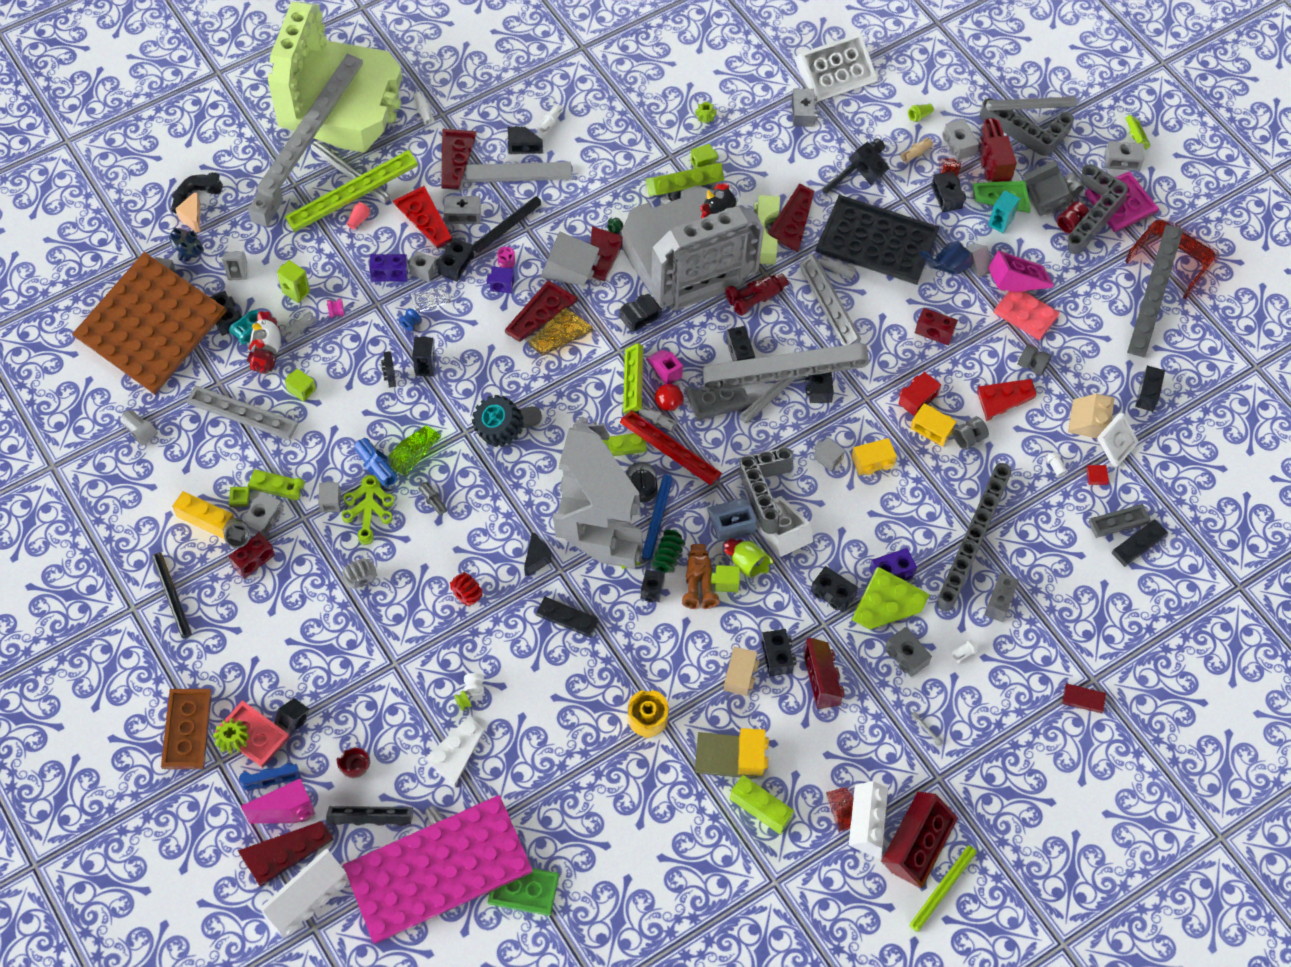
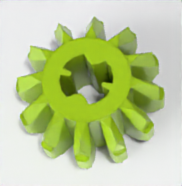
(226, 741)

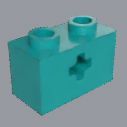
(1003, 211)

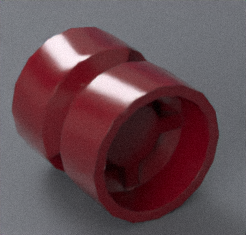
(1072, 217)

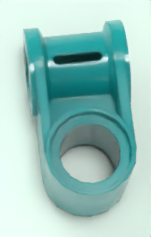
(244, 327)

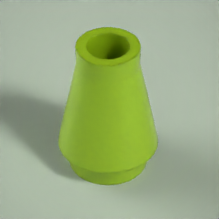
(918, 112)

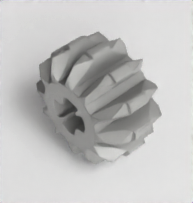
(359, 573)

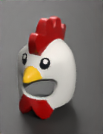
(265, 333)

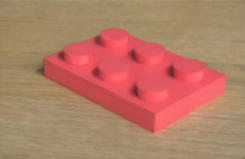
(1027, 313)
(264, 735)

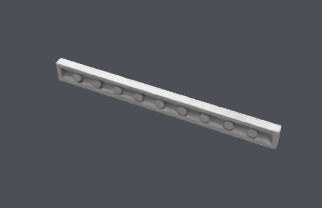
(309, 126)

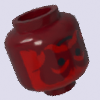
(261, 360)

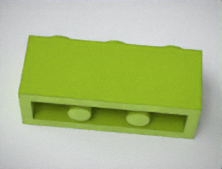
(761, 804)

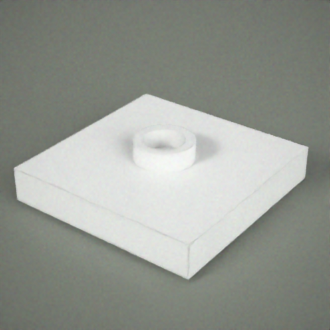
(1118, 439)

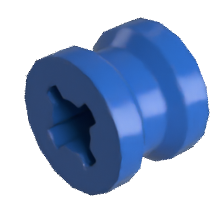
(410, 319)

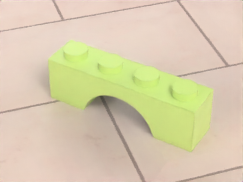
(767, 212)

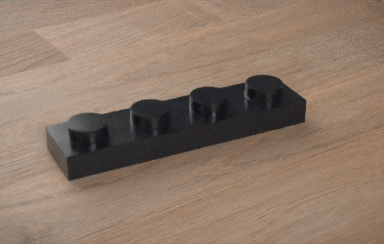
(369, 815)

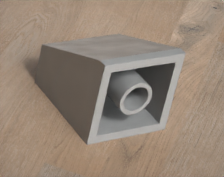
(570, 260)

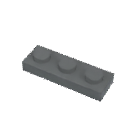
(1119, 520)

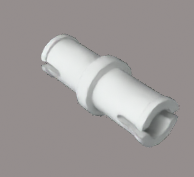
(423, 108)
(550, 119)

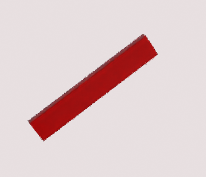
(670, 447)

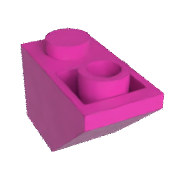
(666, 366)

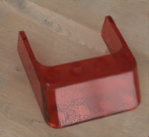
(1190, 244)

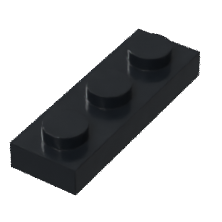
(1139, 543)
(567, 617)

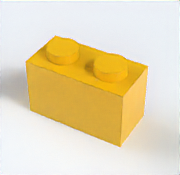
(933, 424)
(874, 456)
(752, 752)

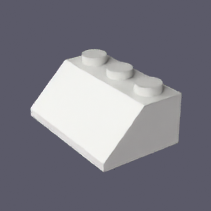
(869, 818)

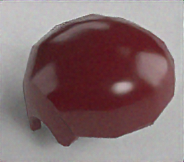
(353, 762)

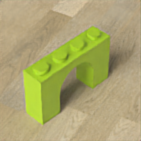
(685, 179)

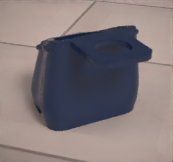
(952, 259)

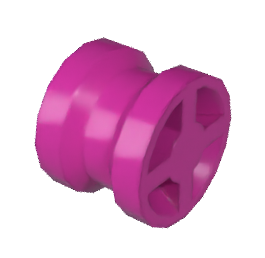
(509, 254)
(335, 308)

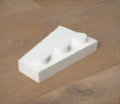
(454, 752)

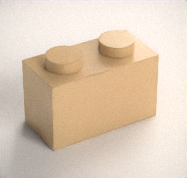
(740, 671)

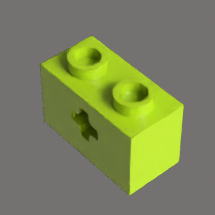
(293, 281)

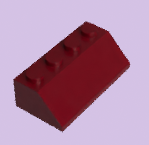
(919, 838)

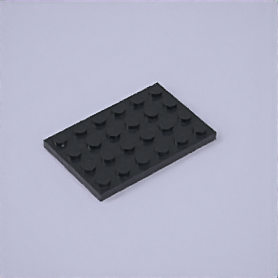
(877, 239)

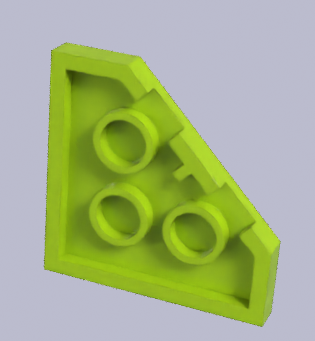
(888, 600)

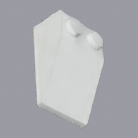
(793, 529)

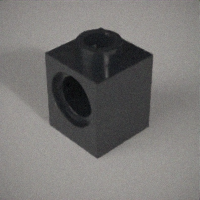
(652, 578)
(291, 716)

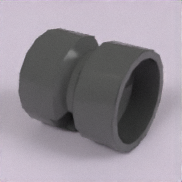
(1029, 355)
(971, 432)
(236, 533)

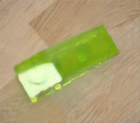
(412, 449)

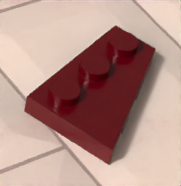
(609, 248)

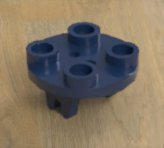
(186, 243)

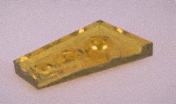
(559, 331)

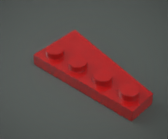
(424, 216)

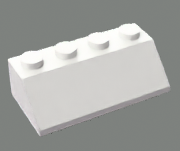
(304, 894)

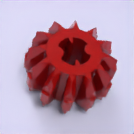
(466, 589)

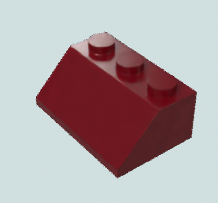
(823, 674)

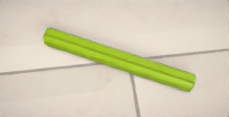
(943, 888)

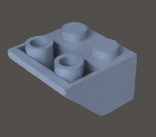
(732, 519)

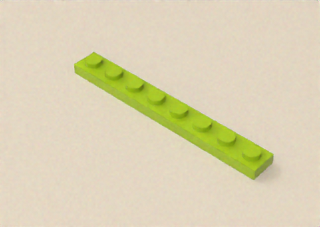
(351, 191)

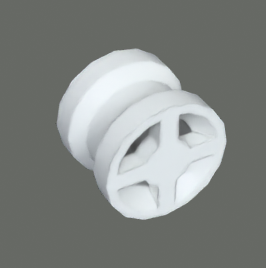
(474, 684)

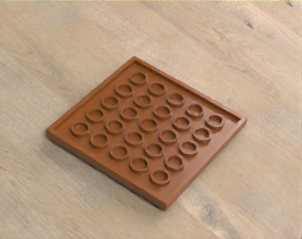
(149, 322)

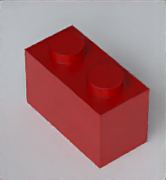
(922, 390)

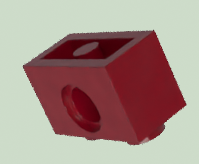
(936, 326)

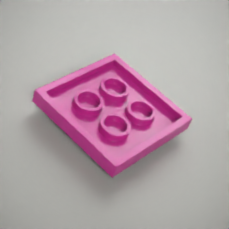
(1134, 209)

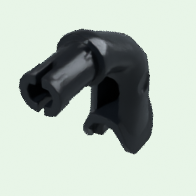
(201, 182)

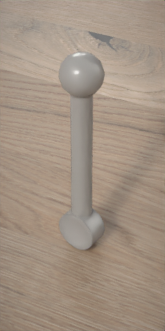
(938, 741)

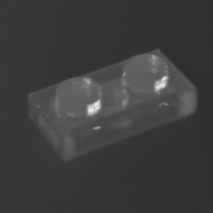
(430, 298)

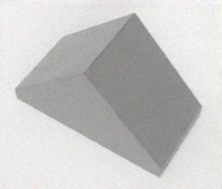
(980, 258)

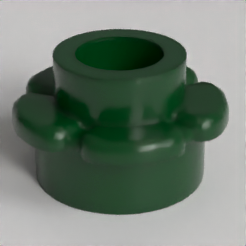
(615, 225)

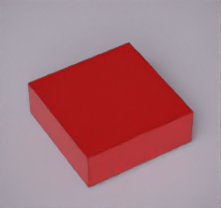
(1097, 475)

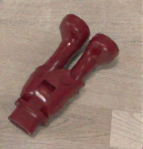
(760, 289)

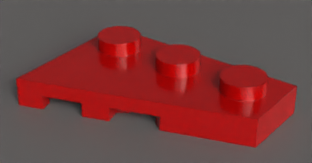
(1002, 396)

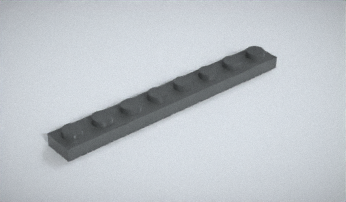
(1155, 291)

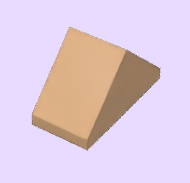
(189, 212)

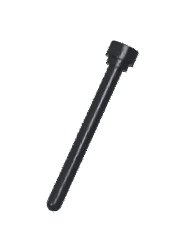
(877, 144)

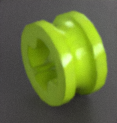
(462, 700)

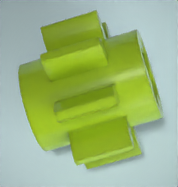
(705, 112)

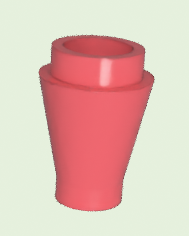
(358, 215)

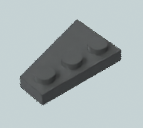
(716, 402)

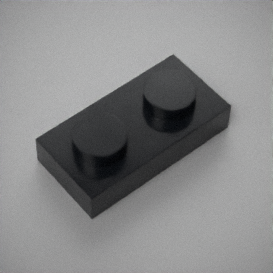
(388, 369)

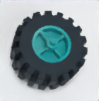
(498, 421)

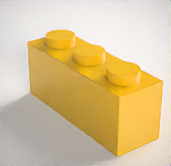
(201, 513)

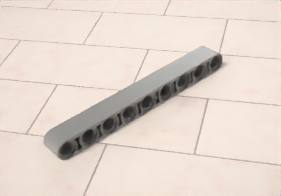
(786, 366)

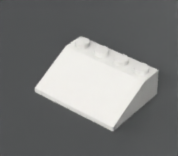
(836, 67)

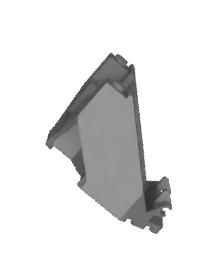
(597, 499)

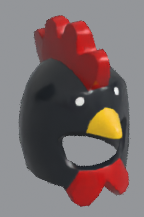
(714, 204)

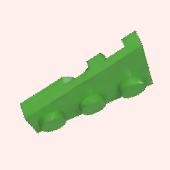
(990, 192)

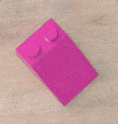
(1018, 274)
(282, 805)

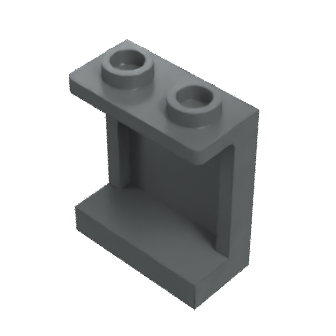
(1048, 188)

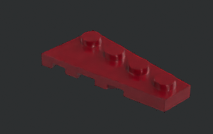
(455, 156)
(540, 310)

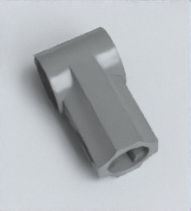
(140, 429)

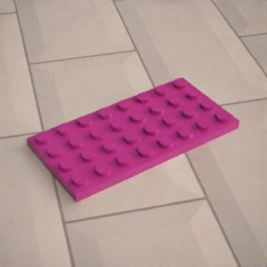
(437, 869)

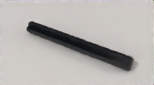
(507, 224)
(171, 595)

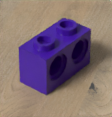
(388, 267)
(891, 564)

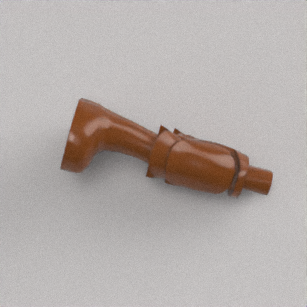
(699, 569)

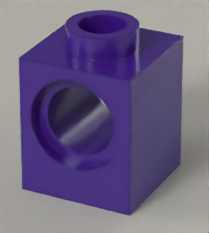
(501, 279)

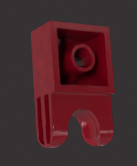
(996, 152)

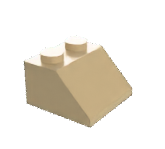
(1091, 415)

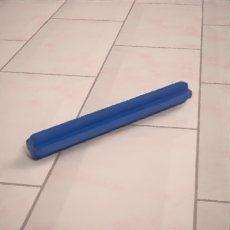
(657, 516)

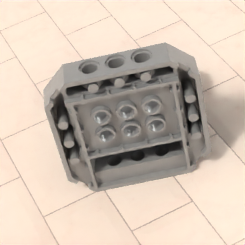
(687, 255)

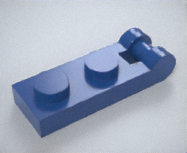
(269, 777)

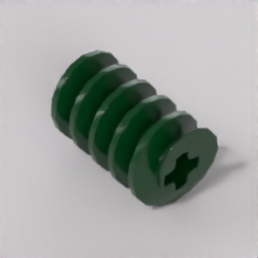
(668, 552)

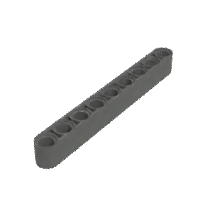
(972, 543)

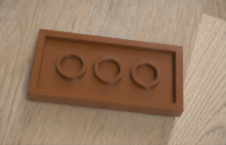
(186, 729)

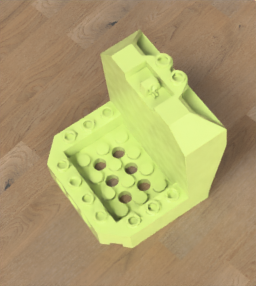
(307, 62)

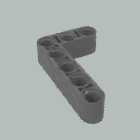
(1028, 133)
(1109, 197)
(752, 473)

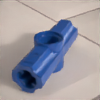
(376, 462)

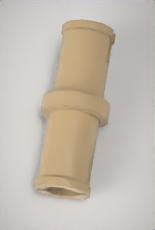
(916, 150)

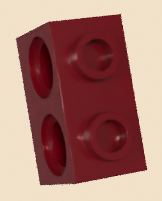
(252, 555)

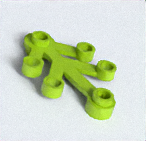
(368, 505)

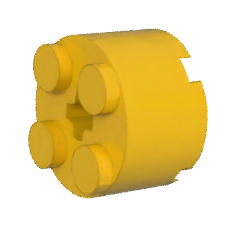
(648, 702)

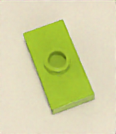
(1137, 131)

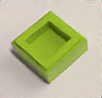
(239, 496)

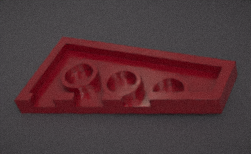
(792, 220)
(282, 852)

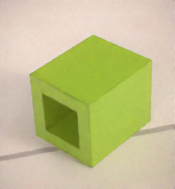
(703, 155)
(300, 384)
(726, 578)

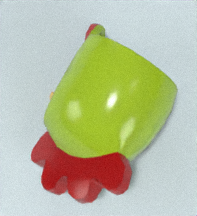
(746, 555)

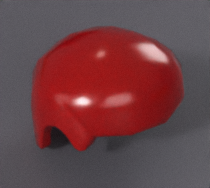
(669, 397)

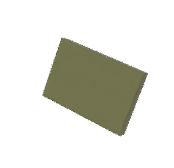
(718, 755)

